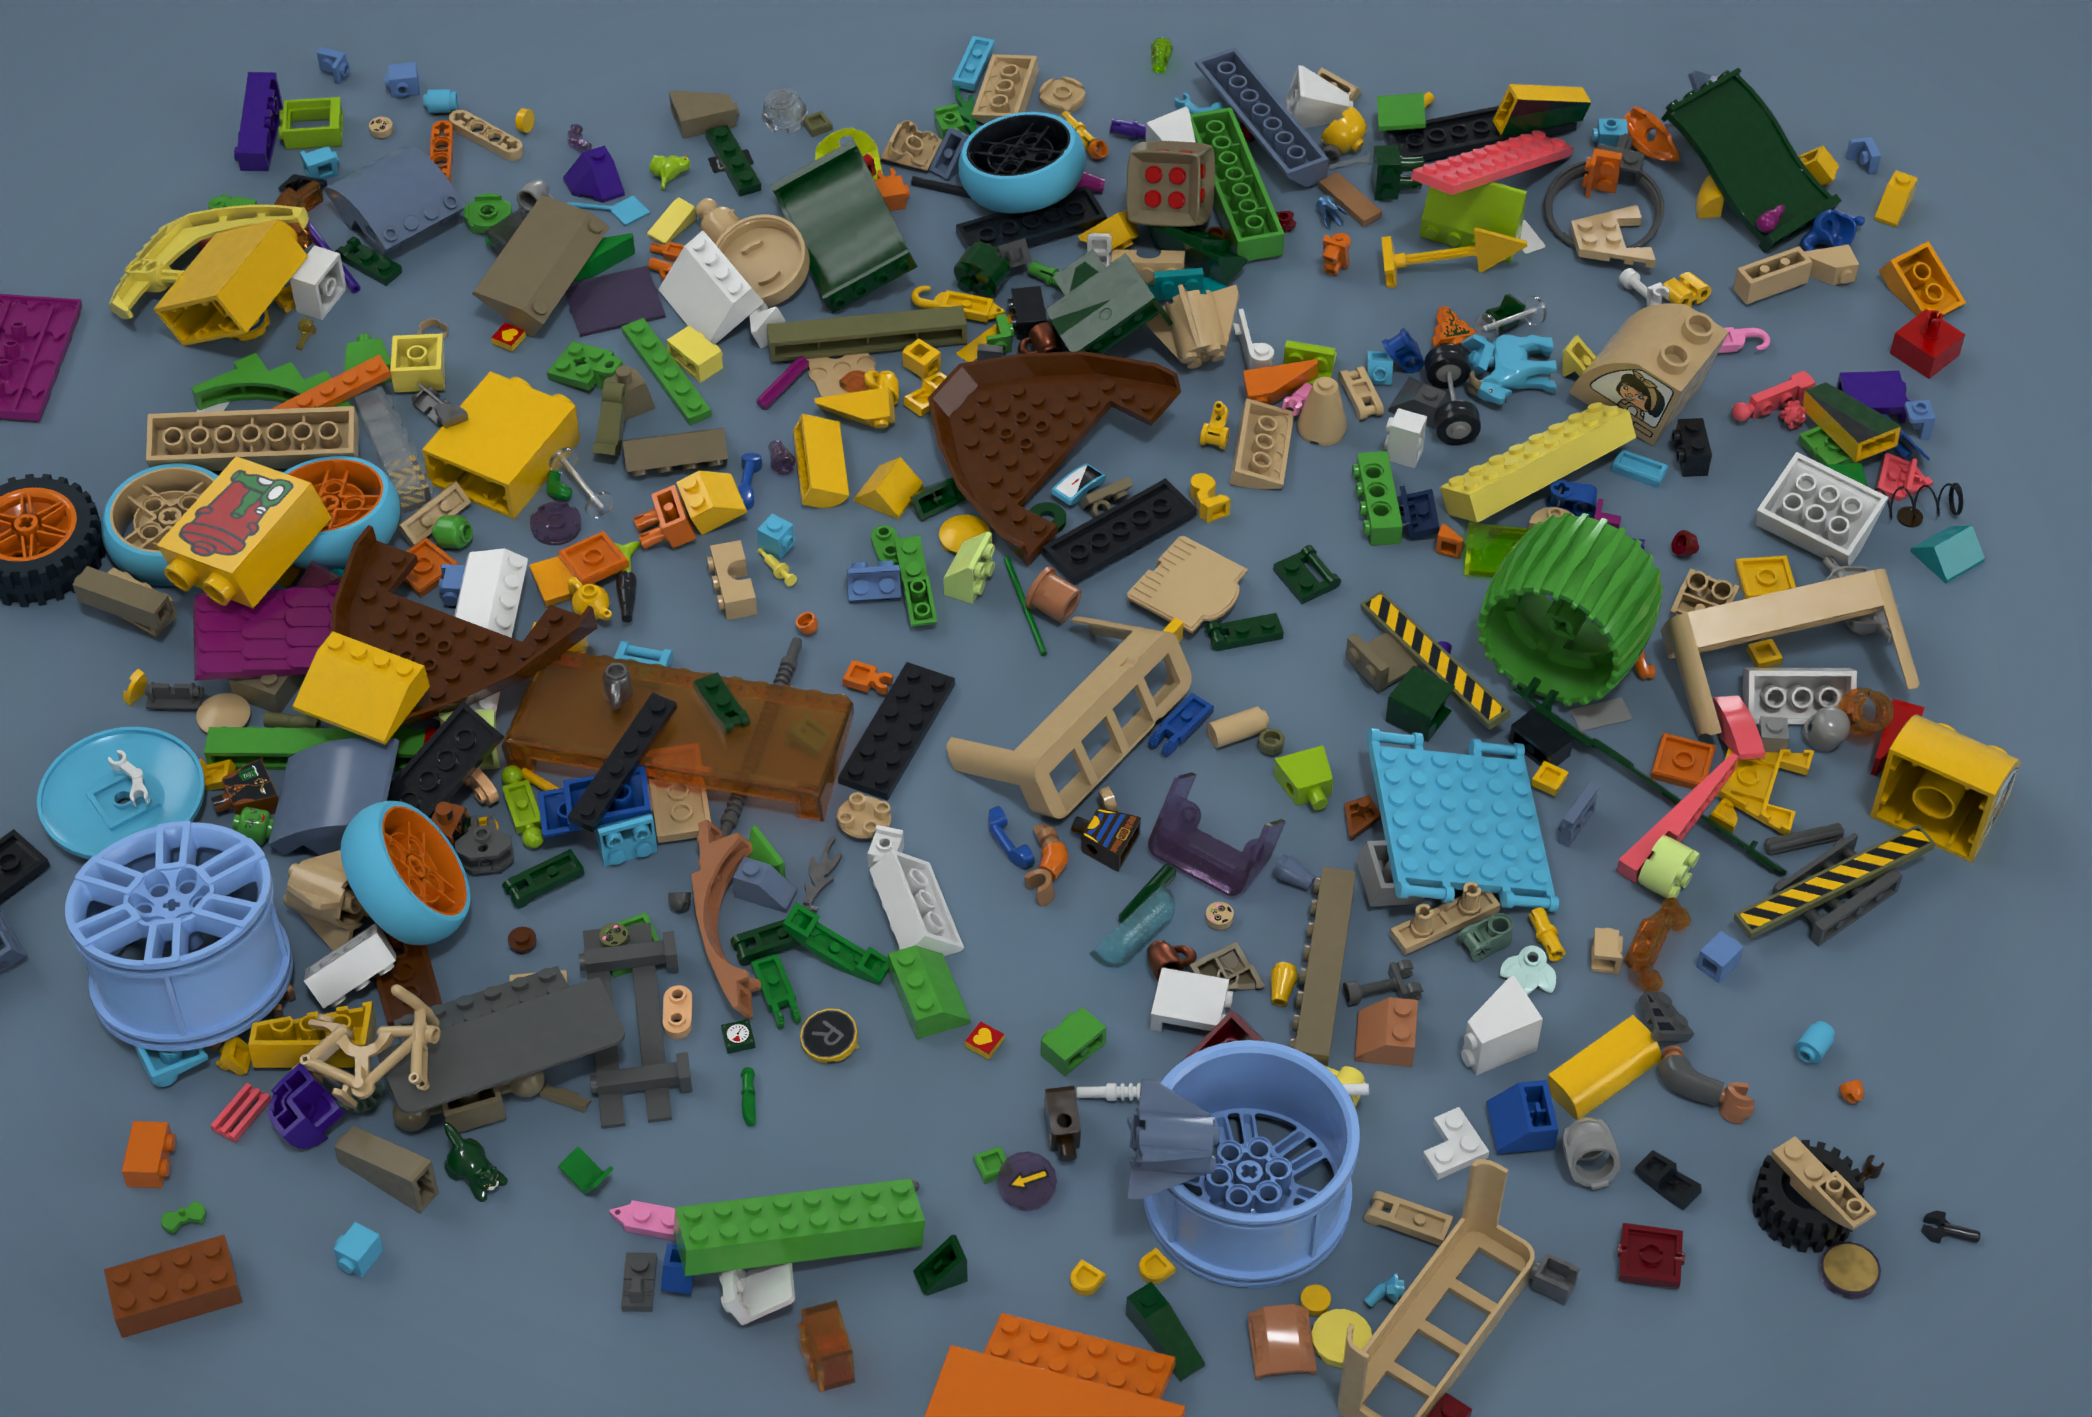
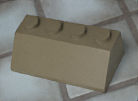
(674, 450)

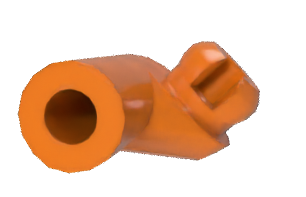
(661, 266)

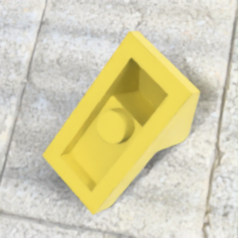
(1576, 357)

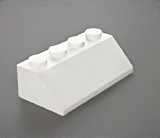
(1794, 691)
(915, 903)

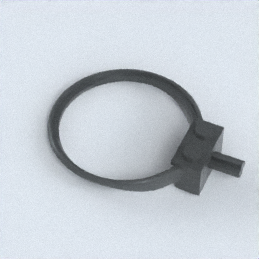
(1631, 162)

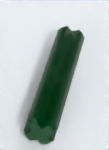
(1164, 875)

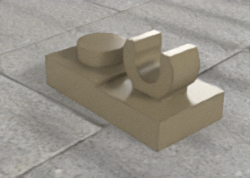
(1098, 498)

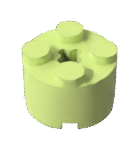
(1668, 867)

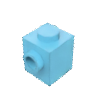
(1609, 131)
(776, 536)
(357, 1249)

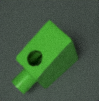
(365, 349)

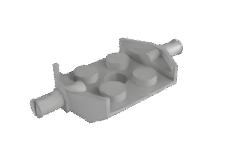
(1866, 624)

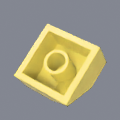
(417, 360)

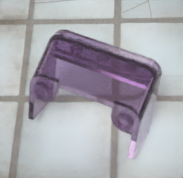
(1201, 855)

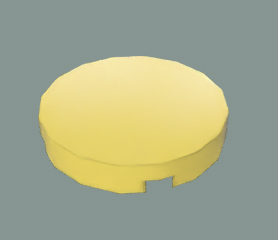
(1331, 1331)

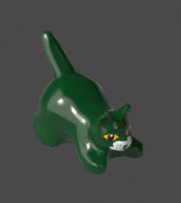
(469, 1161)

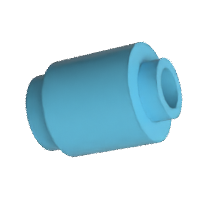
(440, 100)
(1815, 1042)

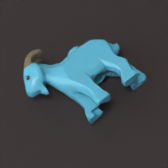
(1514, 369)

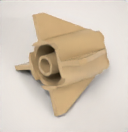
(1199, 325)
(324, 898)

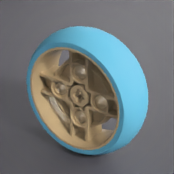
(155, 504)

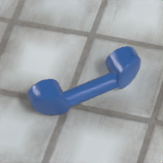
(751, 464)
(1020, 856)

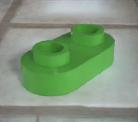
(883, 543)

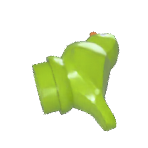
(668, 167)

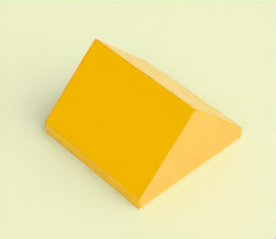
(890, 488)

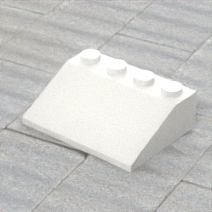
(708, 290)
(1820, 510)

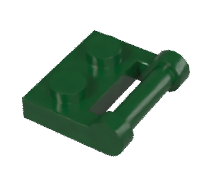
(1301, 580)

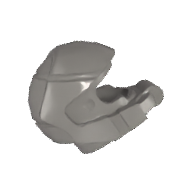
(1586, 1141)

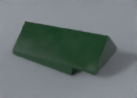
(1201, 250)

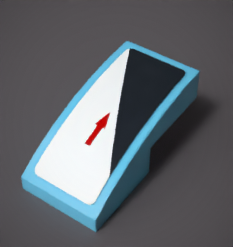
(1077, 483)

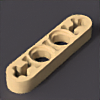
(507, 147)

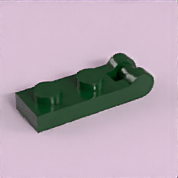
(369, 261)
(1244, 632)
(721, 703)
(543, 878)
(768, 941)

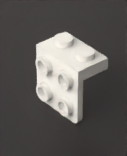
(757, 1291)

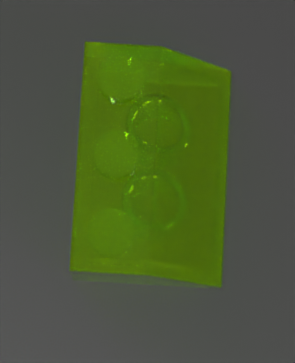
(1488, 546)

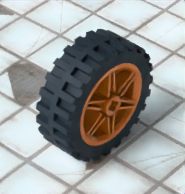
(51, 533)

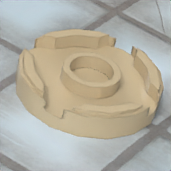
(1062, 95)

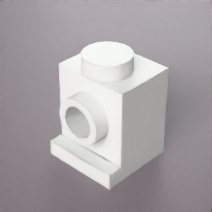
(883, 841)

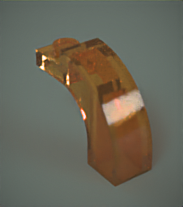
(308, 197)

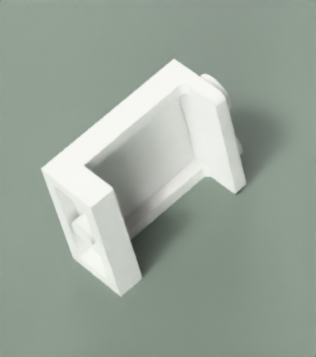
(1189, 1000)

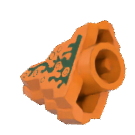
(1450, 328)

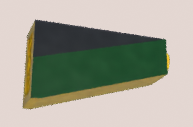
(1539, 107)
(1849, 422)

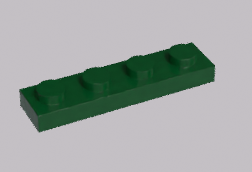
(733, 160)

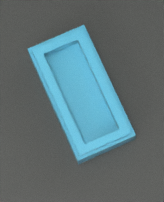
(1639, 468)

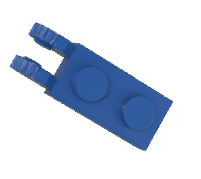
(1181, 723)

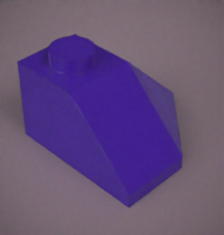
(594, 176)

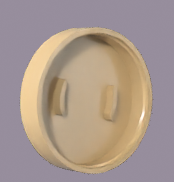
(767, 255)

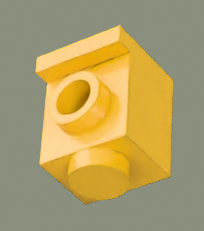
(921, 359)

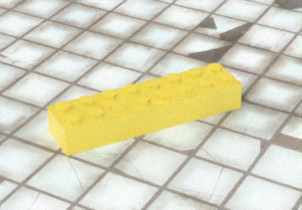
(1537, 462)

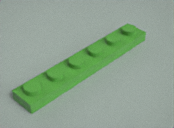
(666, 371)

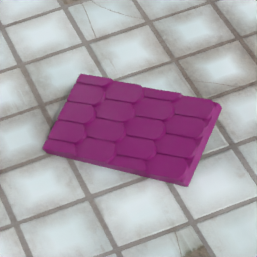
(32, 347)
(263, 640)

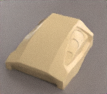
(1702, 592)

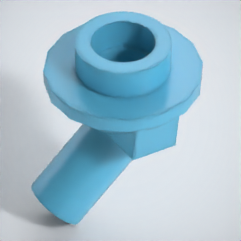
(1392, 1288)

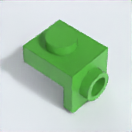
(1003, 335)

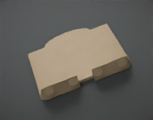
(1189, 584)

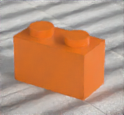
(148, 1154)

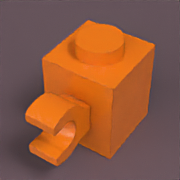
(893, 190)

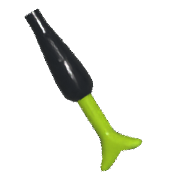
(627, 582)

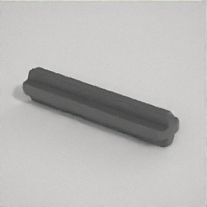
(1804, 838)

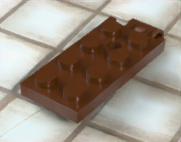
(411, 971)

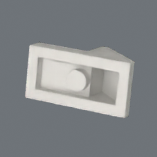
(759, 321)

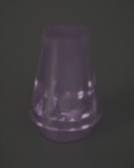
(781, 458)

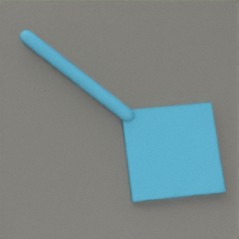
(625, 211)

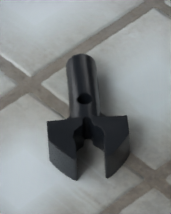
(1945, 1228)

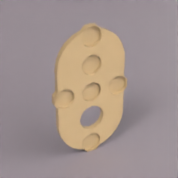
(827, 371)

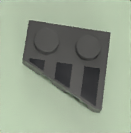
(1667, 1022)

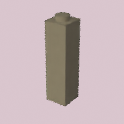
(122, 598)

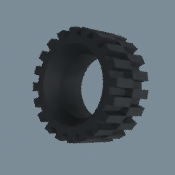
(1791, 1221)

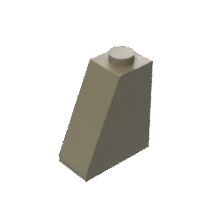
(702, 111)

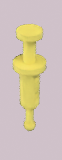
(780, 570)

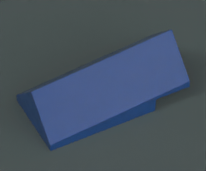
(558, 803)

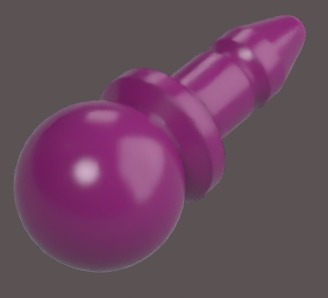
(1767, 221)

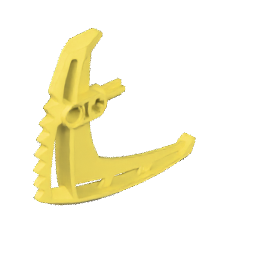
(151, 267)

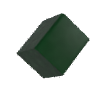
(1419, 703)

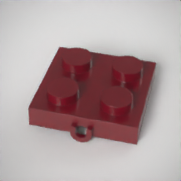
(1650, 1255)

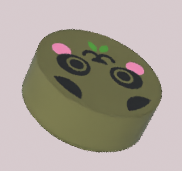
(613, 935)

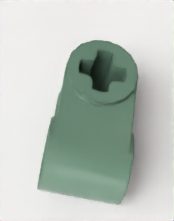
(1483, 937)

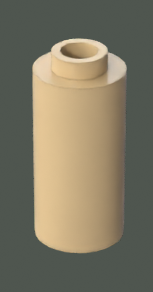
(1237, 726)

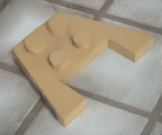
(1601, 237)

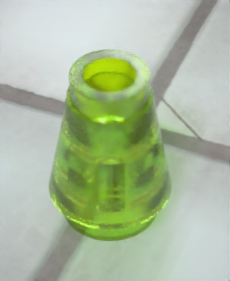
(1161, 52)

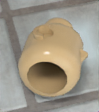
(714, 218)

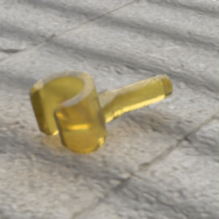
(307, 328)

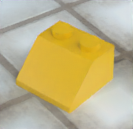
(711, 499)

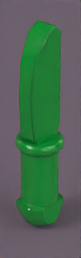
(748, 1097)

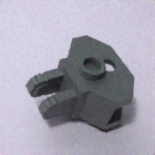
(484, 845)

